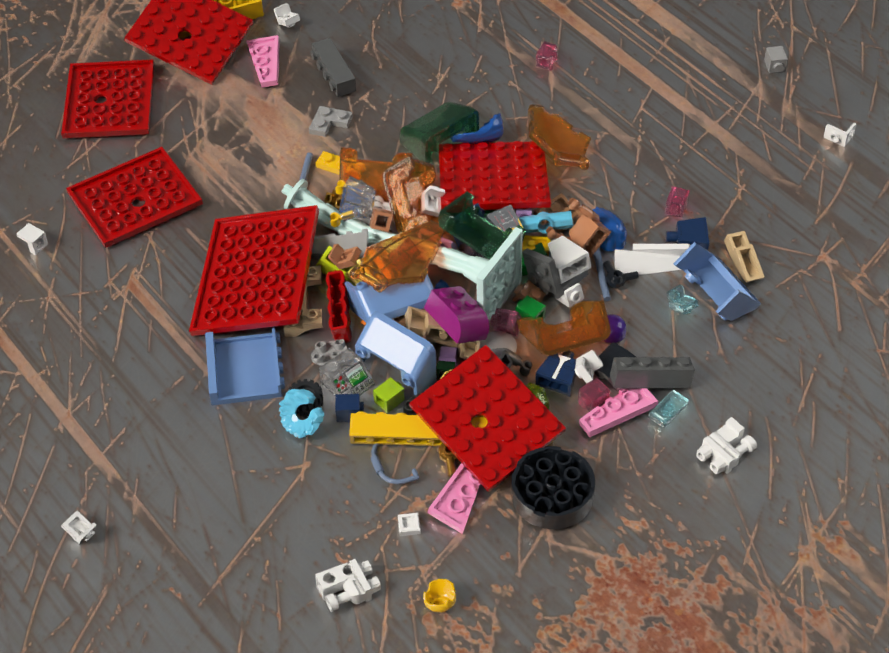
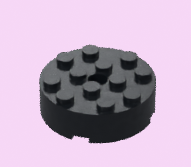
(553, 488)

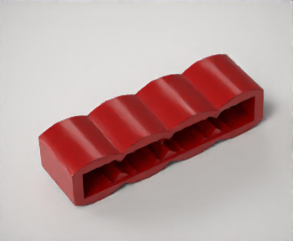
(338, 306)

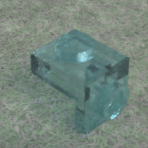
(679, 301)

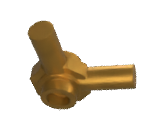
(448, 457)

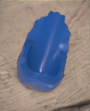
(488, 133)
(618, 234)

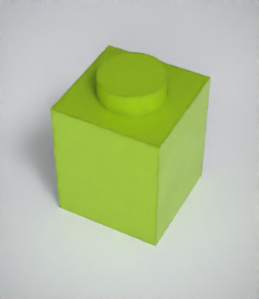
(389, 395)

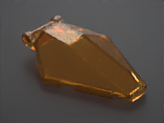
(557, 138)
(400, 257)

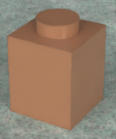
(381, 219)

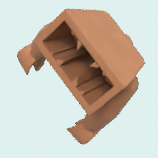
(587, 230)

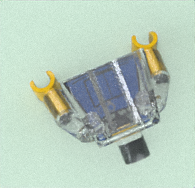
(356, 200)

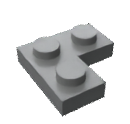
(329, 116)

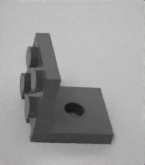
(543, 273)

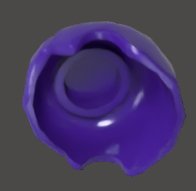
(617, 327)

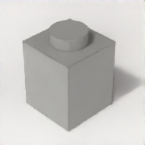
(775, 59)

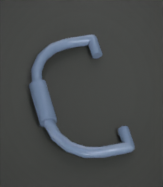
(380, 471)

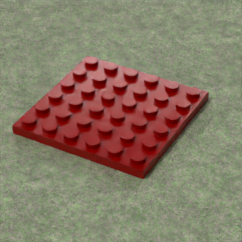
(495, 174)

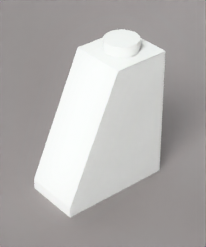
(568, 258)

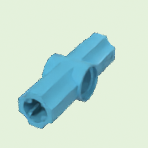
(556, 220)

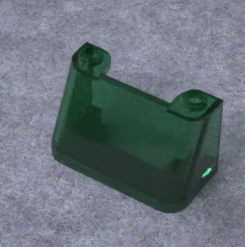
(427, 132)
(464, 223)

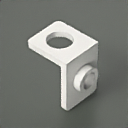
(839, 136)

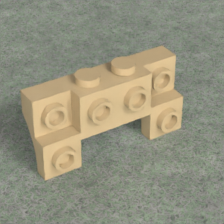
(309, 318)
(424, 325)

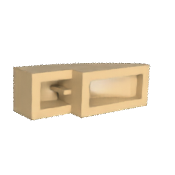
(744, 256)

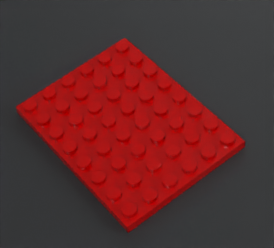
(255, 271)

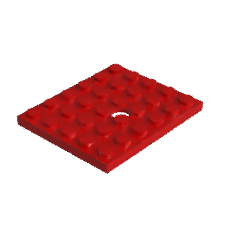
(213, 28)
(127, 95)
(151, 178)
(513, 413)

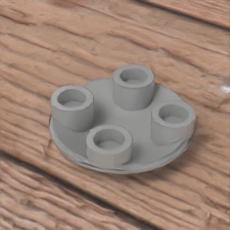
(499, 339)
(327, 351)

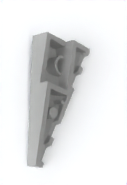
(346, 241)

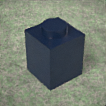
(347, 404)

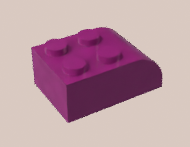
(458, 314)

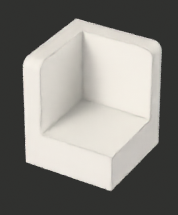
(34, 237)

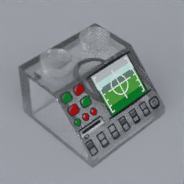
(346, 374)

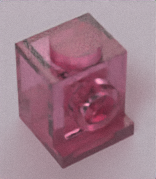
(546, 56)
(505, 316)

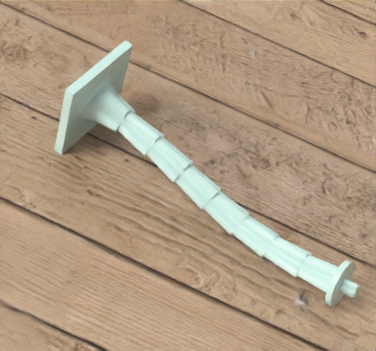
(494, 277)

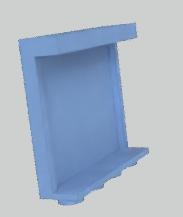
(244, 368)

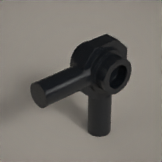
(616, 278)

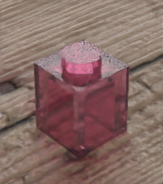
(677, 201)
(593, 394)

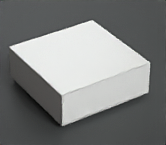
(409, 524)

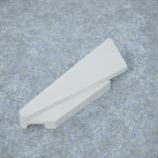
(649, 258)

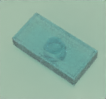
(668, 408)

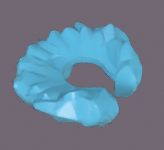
(289, 418)

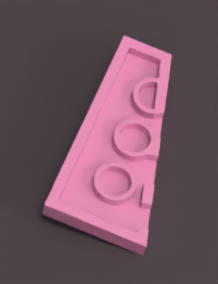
(265, 59)
(618, 409)
(456, 499)

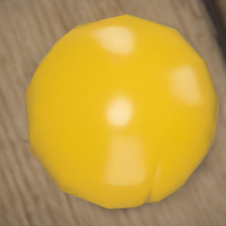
(440, 595)

